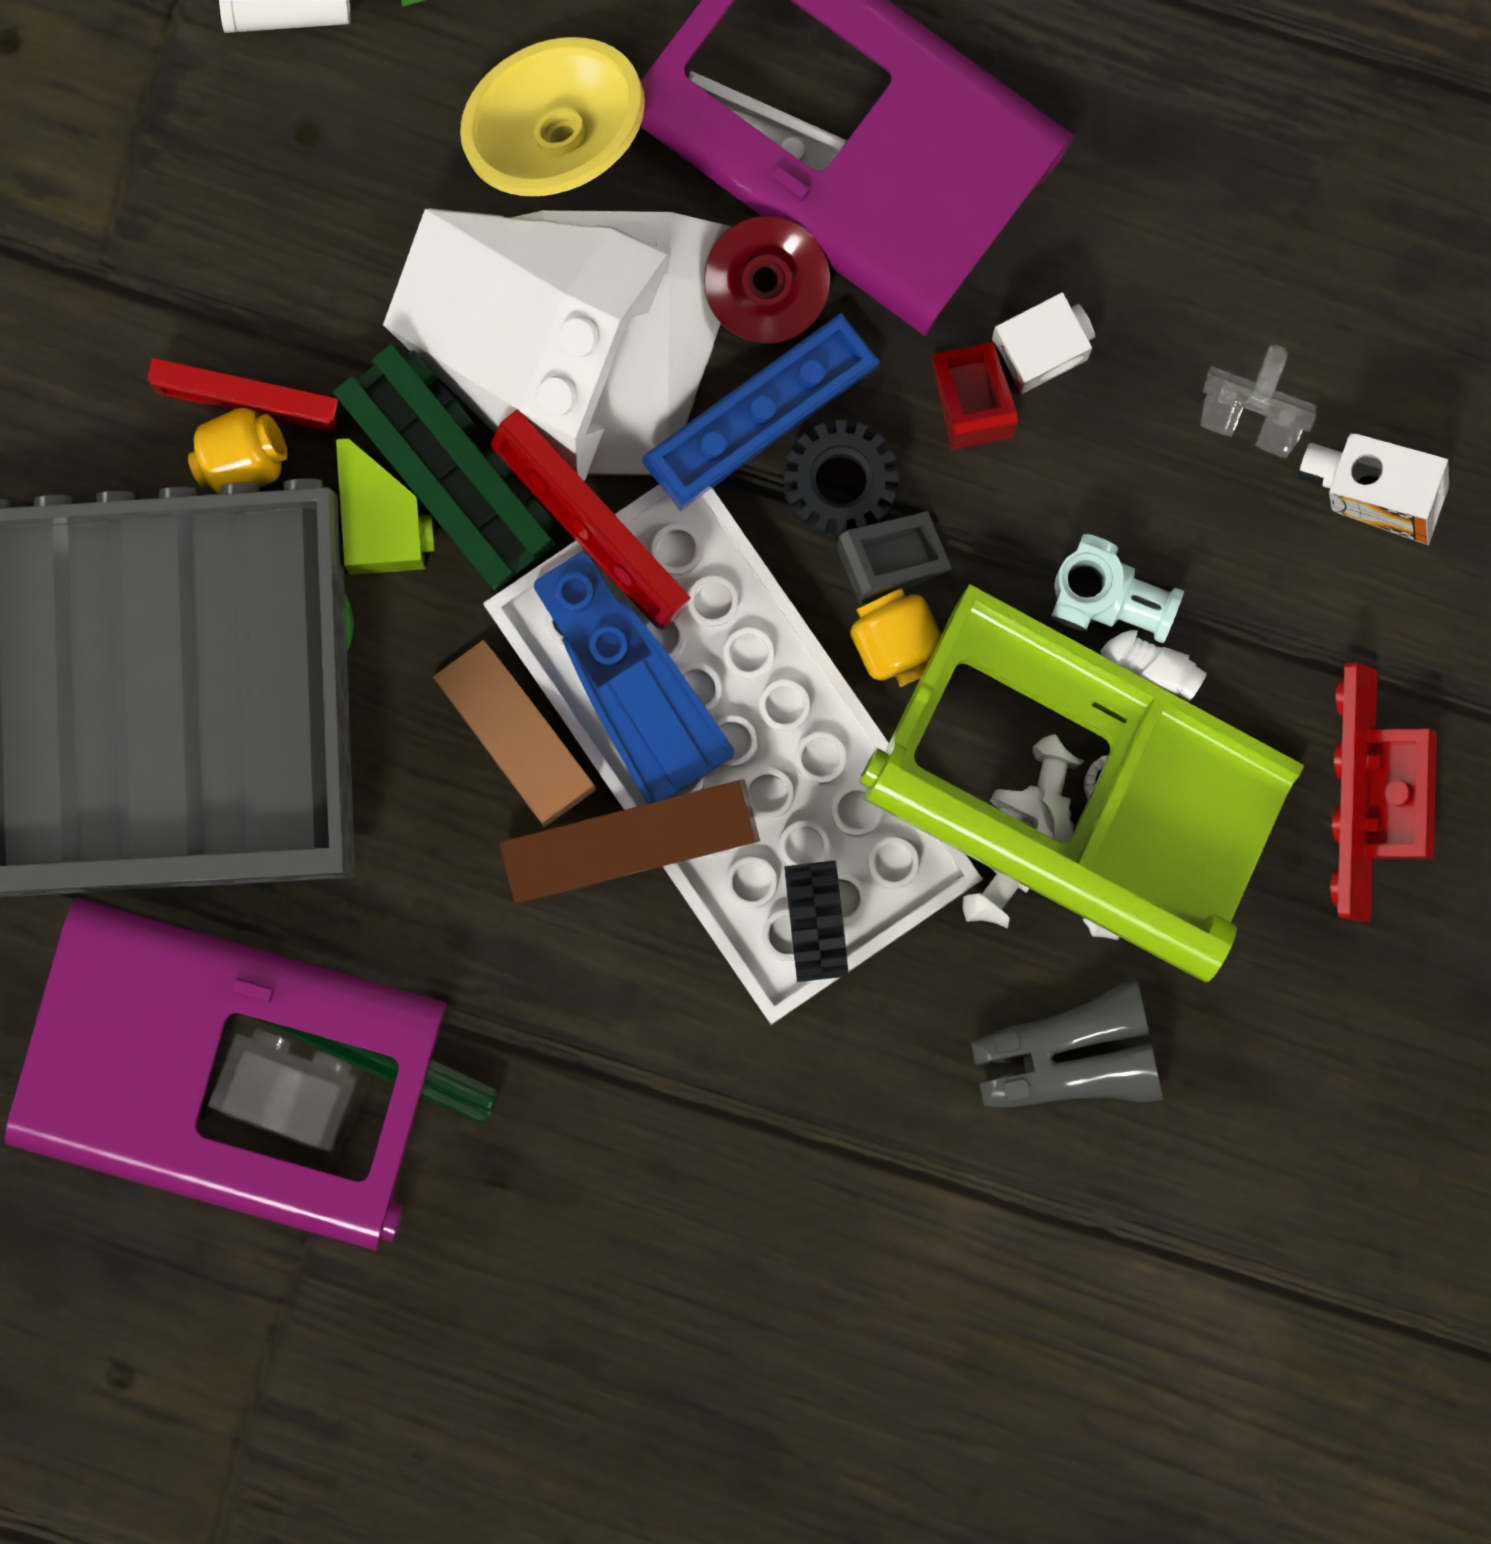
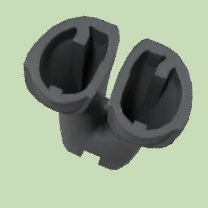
(1118, 1075)

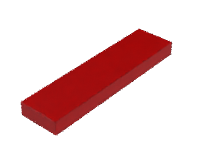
(589, 520)

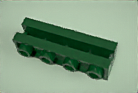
(446, 468)

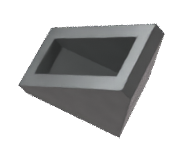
(892, 556)

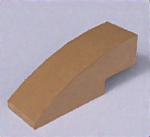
(514, 733)

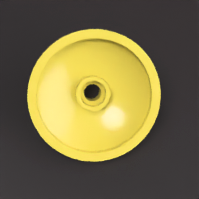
(552, 116)

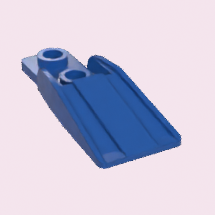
(632, 683)

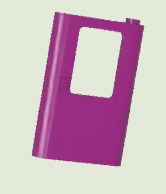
(915, 183)
(132, 1048)

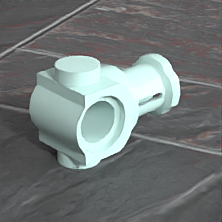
(1120, 595)

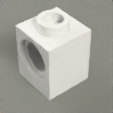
(1044, 342)

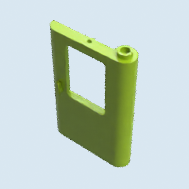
(1167, 821)

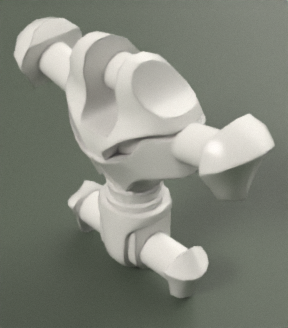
(1041, 809)

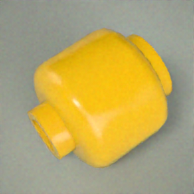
(237, 450)
(896, 636)

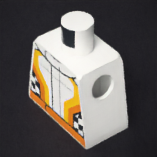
(1402, 499)

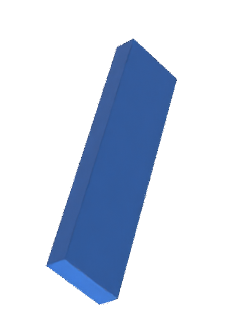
(760, 411)

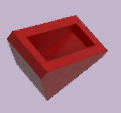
(974, 396)

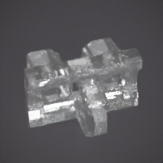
(1284, 413)

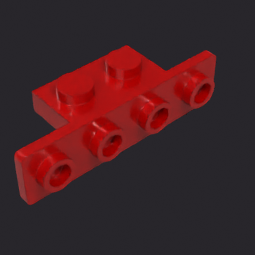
(1384, 793)

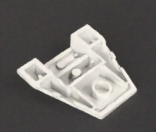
(524, 316)
(662, 350)

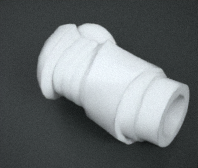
(1156, 664)

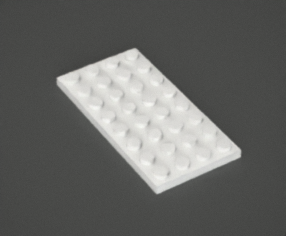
(794, 741)

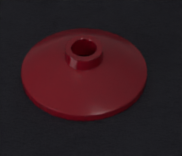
(799, 286)

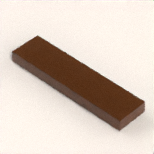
(629, 841)

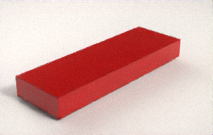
(236, 392)

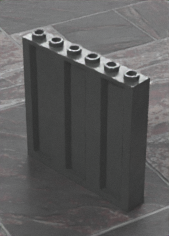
(174, 691)

